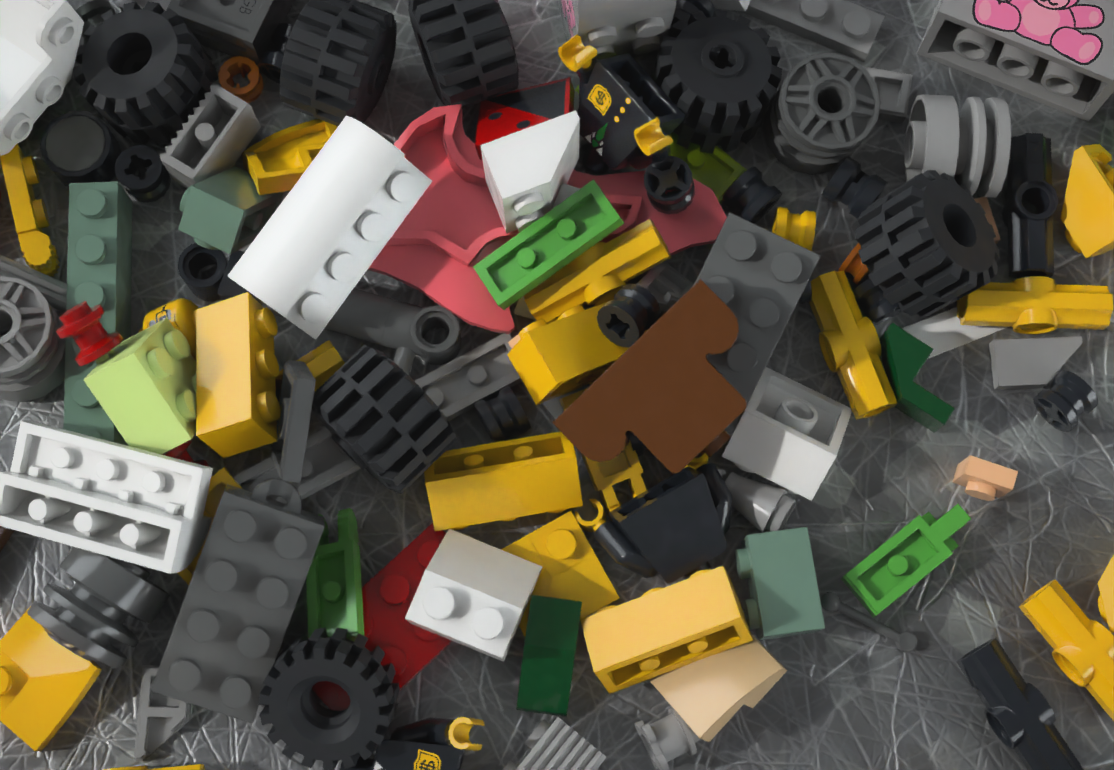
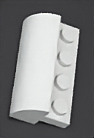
(331, 226)
(105, 497)

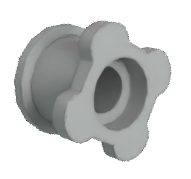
(667, 739)

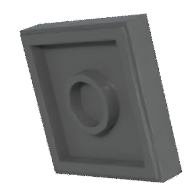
(293, 425)

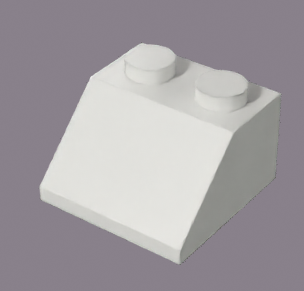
(529, 169)
(788, 434)
(474, 594)

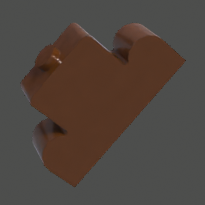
(663, 389)

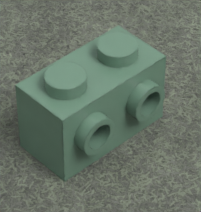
(226, 210)
(780, 584)

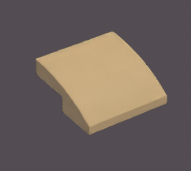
(718, 686)

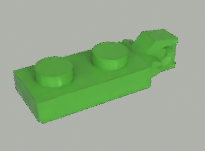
(904, 559)

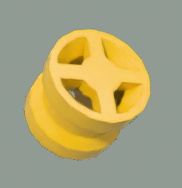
(795, 227)

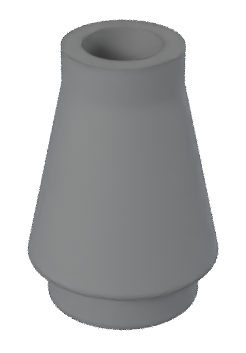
(760, 503)

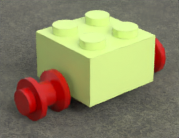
(140, 383)

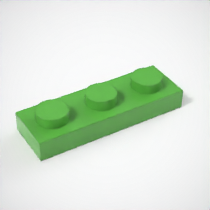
(548, 244)

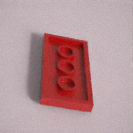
(384, 612)

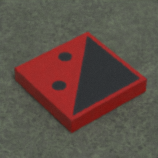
(522, 109)

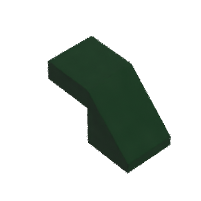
(902, 360)
(548, 655)

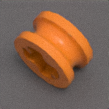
(241, 65)
(854, 265)

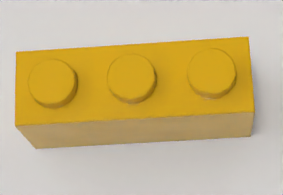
(564, 352)
(236, 375)
(503, 481)
(665, 629)

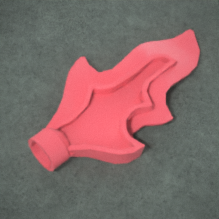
(460, 226)

